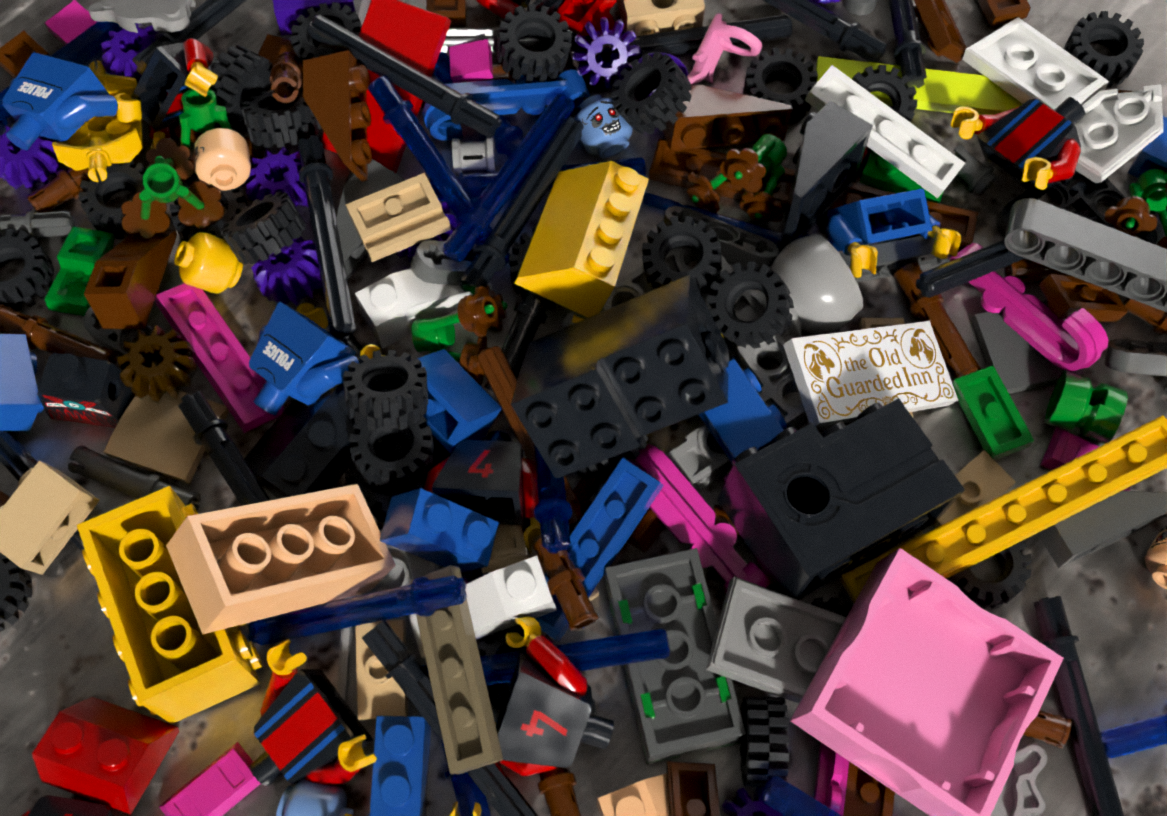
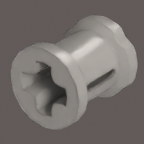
(463, 149)

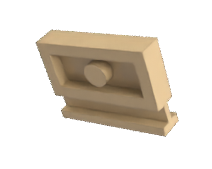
(398, 217)

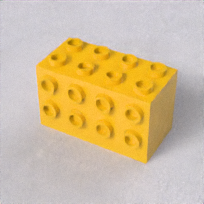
(156, 633)

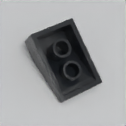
(824, 167)

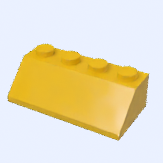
(583, 236)

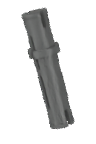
(124, 477)

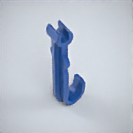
(506, 98)

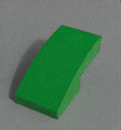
(77, 262)

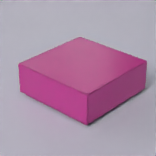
(69, 22)
(471, 62)

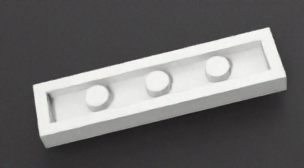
(891, 134)

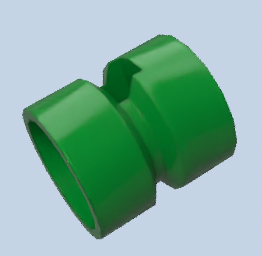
(1091, 409)

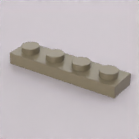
(459, 685)

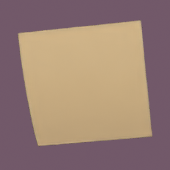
(159, 437)

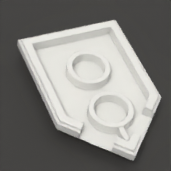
(1117, 129)

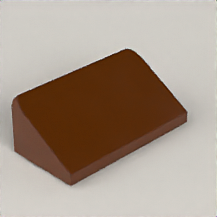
(692, 789)

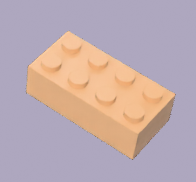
(278, 556)

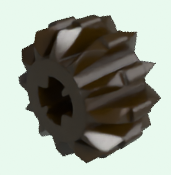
(148, 379)

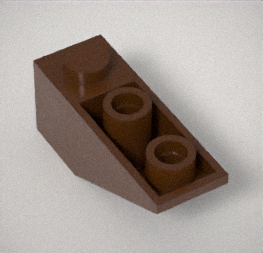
(338, 99)
(725, 119)
(128, 280)

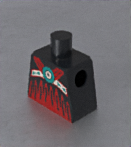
(81, 390)

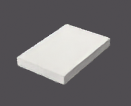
(1032, 66)

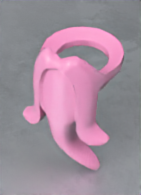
(714, 42)

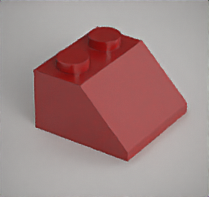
(103, 752)

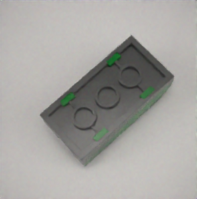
(674, 698)

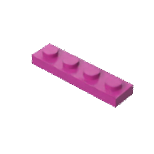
(216, 352)

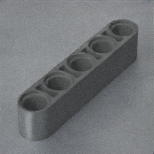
(1088, 251)

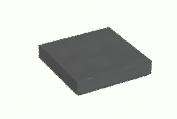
(1013, 357)

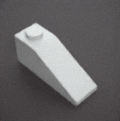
(400, 299)
(502, 597)

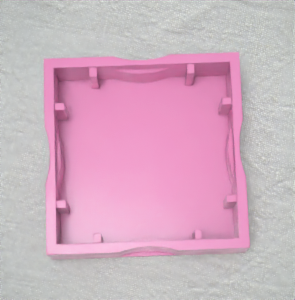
(927, 690)

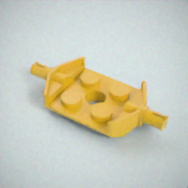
(97, 148)

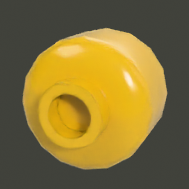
(207, 263)

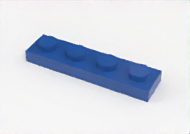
(604, 532)

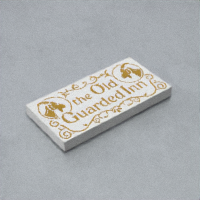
(857, 368)

